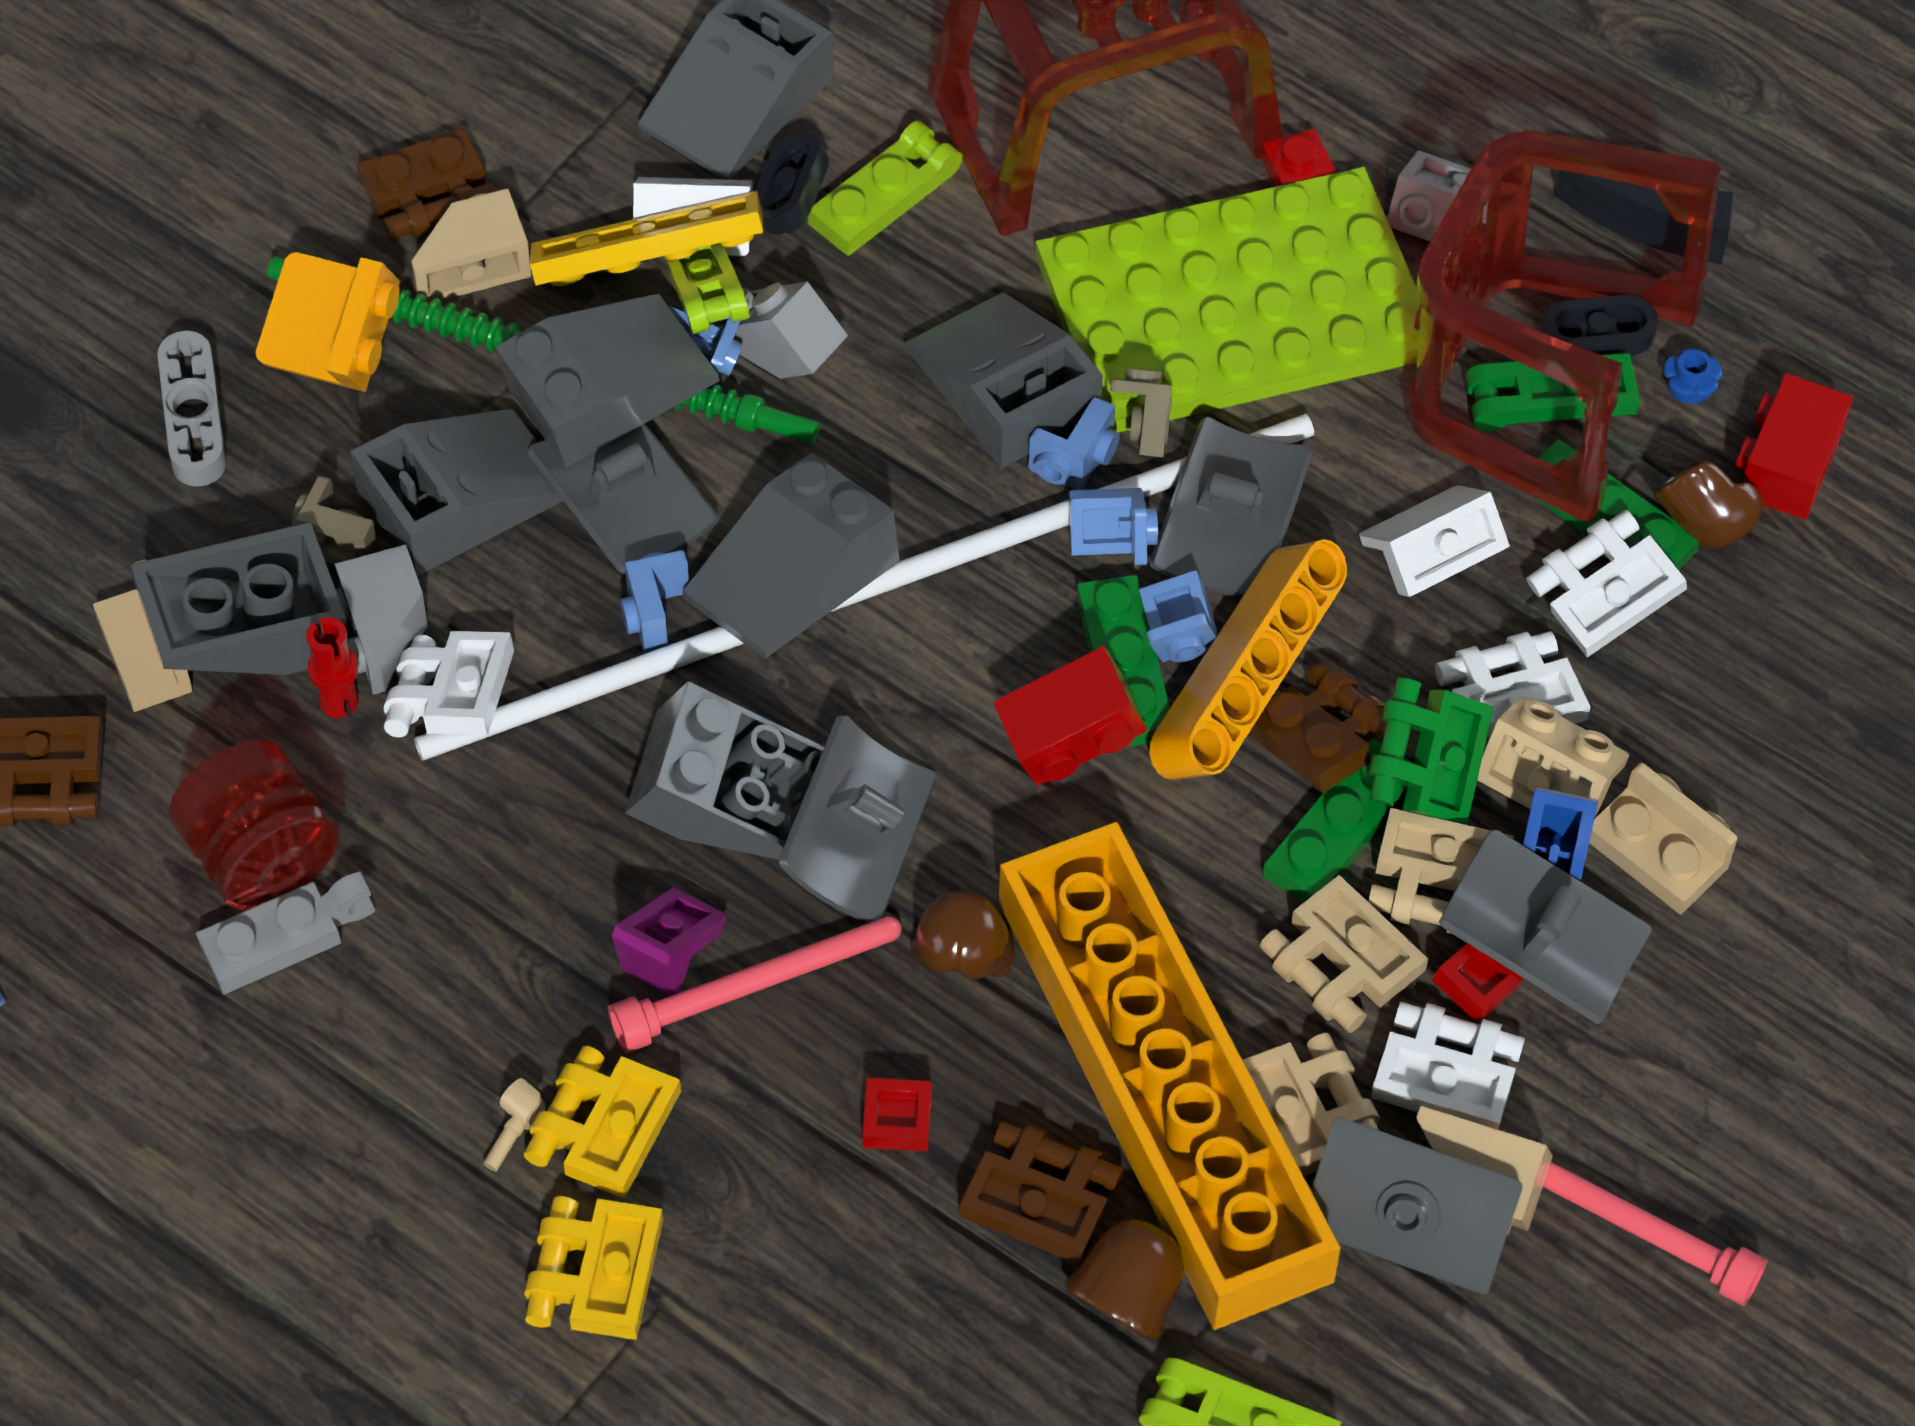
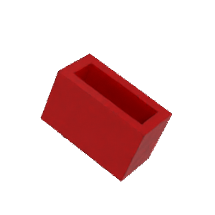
(1795, 443)
(1070, 717)

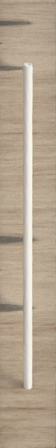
(902, 573)

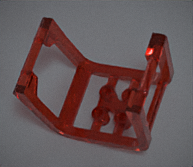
(1048, 82)
(1457, 289)

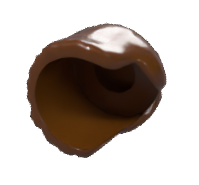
(1711, 505)
(964, 935)
(1131, 1276)

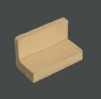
(136, 654)

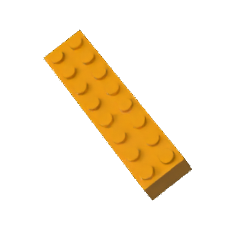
(1168, 1076)

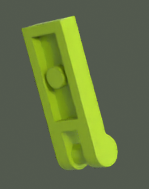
(884, 189)
(708, 288)
(1223, 1403)

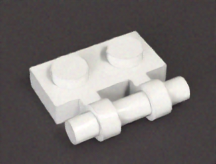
(1617, 594)
(1549, 682)
(465, 686)
(1444, 1079)

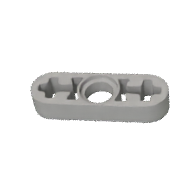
(204, 426)

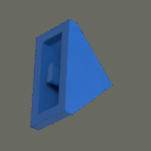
(1560, 828)

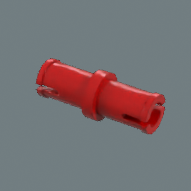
(332, 667)

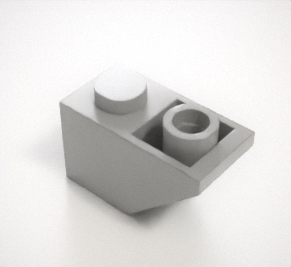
(787, 330)
(383, 610)

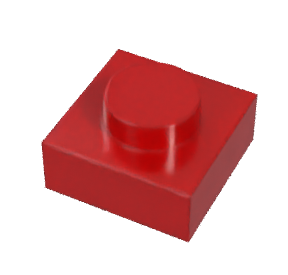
(1296, 158)
(1476, 982)
(897, 1114)

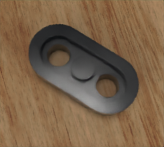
(791, 182)
(1598, 323)

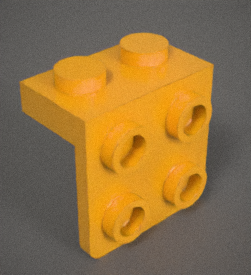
(329, 319)

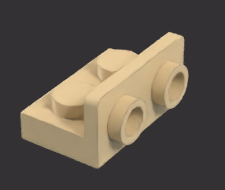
(1546, 751)
(1664, 839)

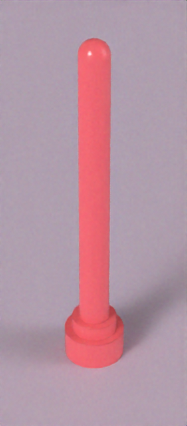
(639, 1021)
(1730, 1270)

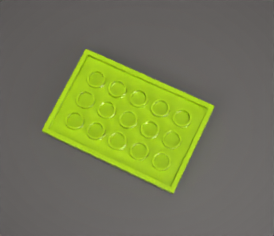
(1239, 294)

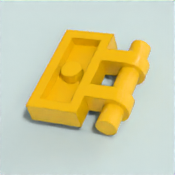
(619, 1129)
(614, 1270)

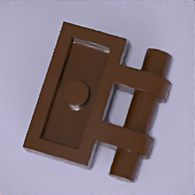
(420, 175)
(1307, 735)
(54, 753)
(1037, 1206)

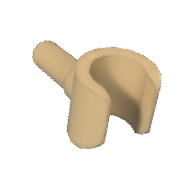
(523, 1105)

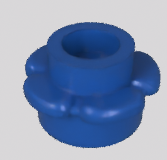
(1689, 386)

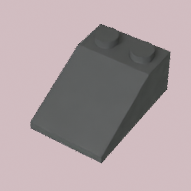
(602, 372)
(795, 556)
(239, 603)

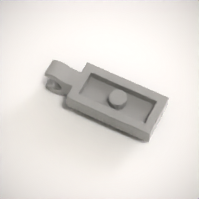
(282, 931)

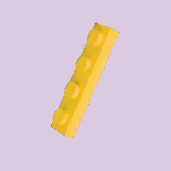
(627, 243)

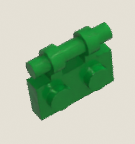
(1446, 756)

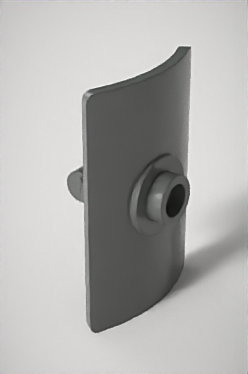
(629, 496)
(1230, 507)
(856, 823)
(1545, 925)
(1415, 1205)

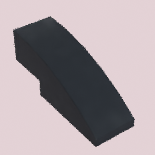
(1639, 213)

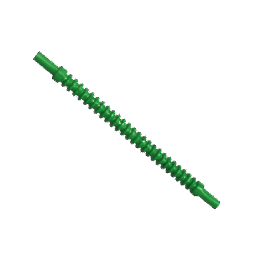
(747, 411)

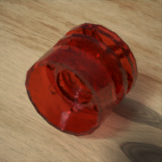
(253, 823)

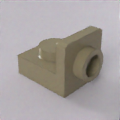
(1150, 421)
(339, 532)

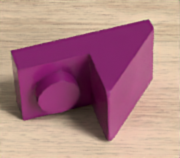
(664, 936)

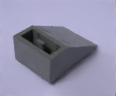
(739, 83)
(1008, 374)
(451, 483)
(722, 774)

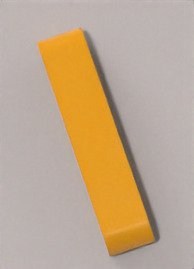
(1248, 660)

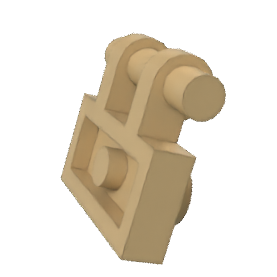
(1425, 853)
(1355, 940)
(1292, 1100)

